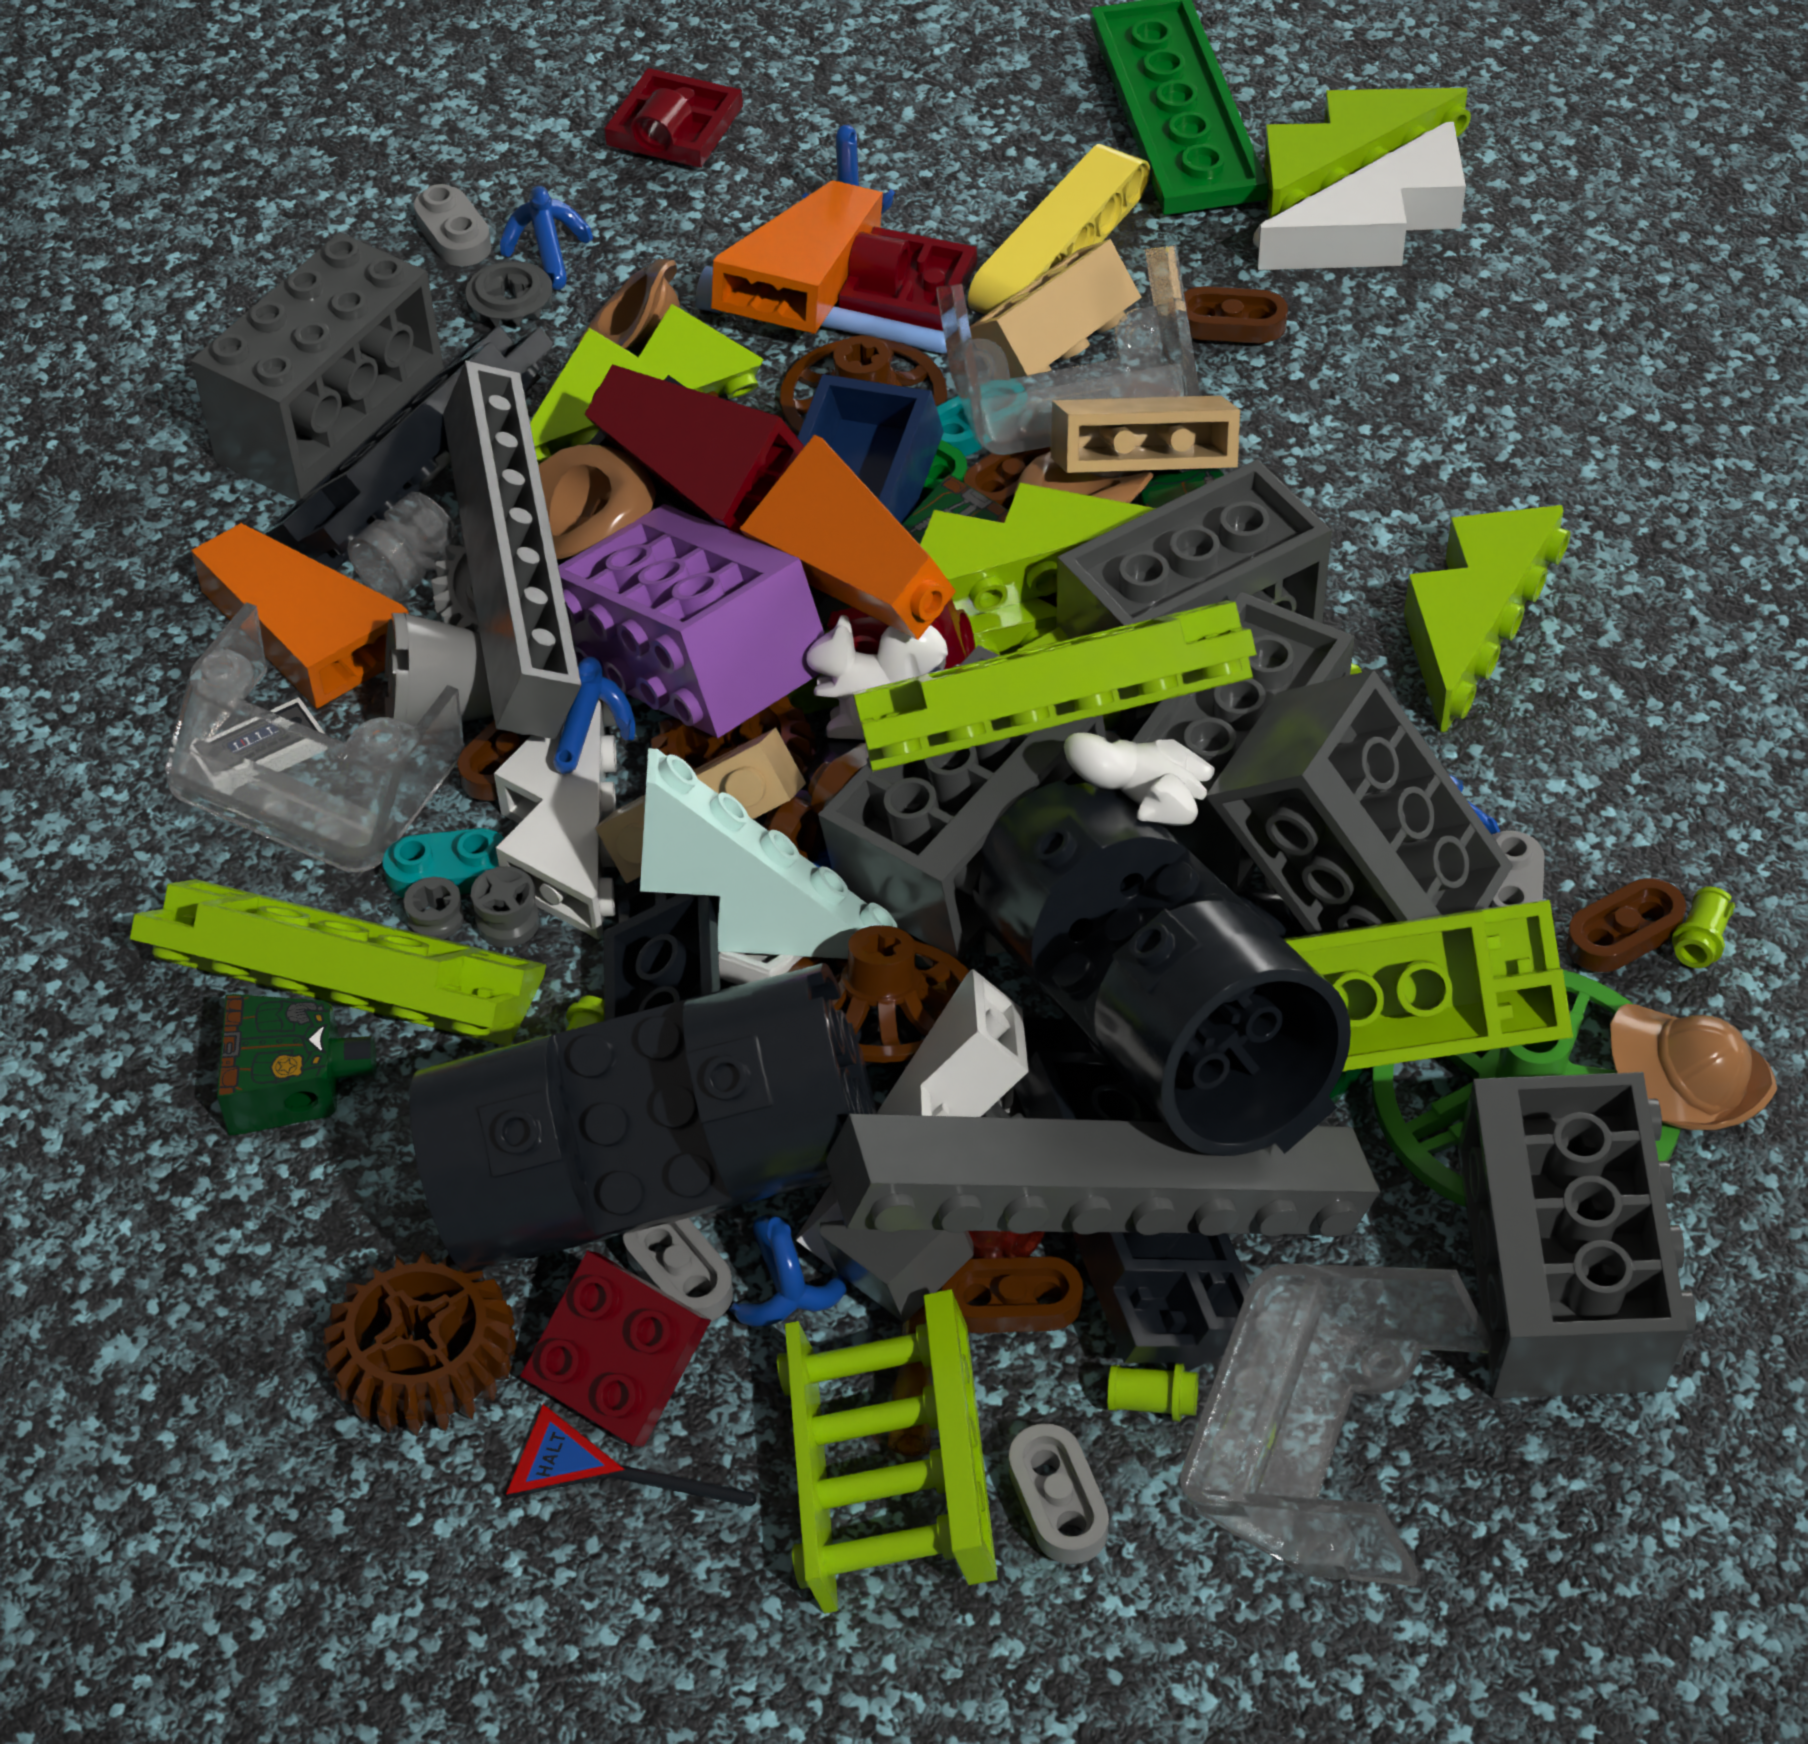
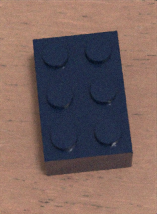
(880, 433)

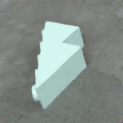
(765, 889)

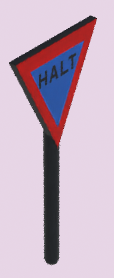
(564, 1457)

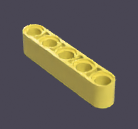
(1071, 217)

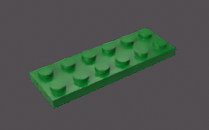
(1178, 105)

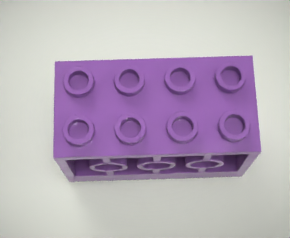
(692, 618)

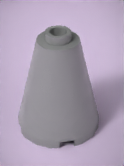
(427, 657)

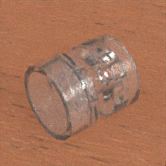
(399, 551)

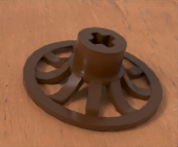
(859, 359)
(883, 975)

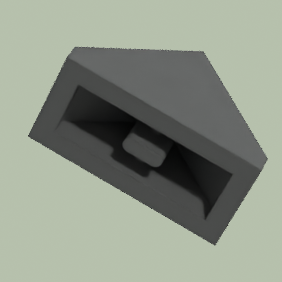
(896, 1265)

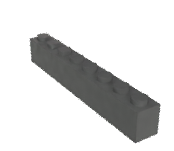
(510, 553)
(1089, 1178)

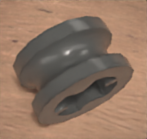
(434, 893)

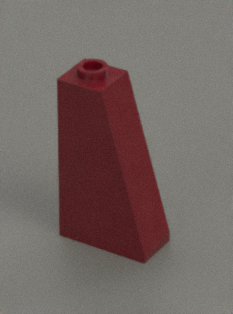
(695, 444)

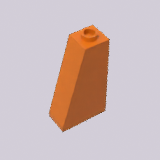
(798, 260)
(849, 542)
(312, 620)

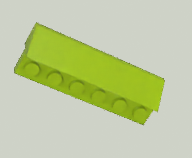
(1054, 684)
(341, 959)
(1445, 983)

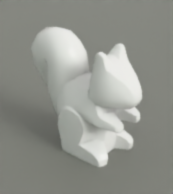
(852, 671)
(1155, 775)

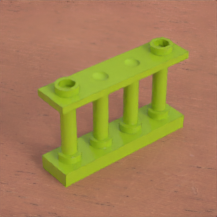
(952, 1469)

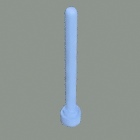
(851, 322)

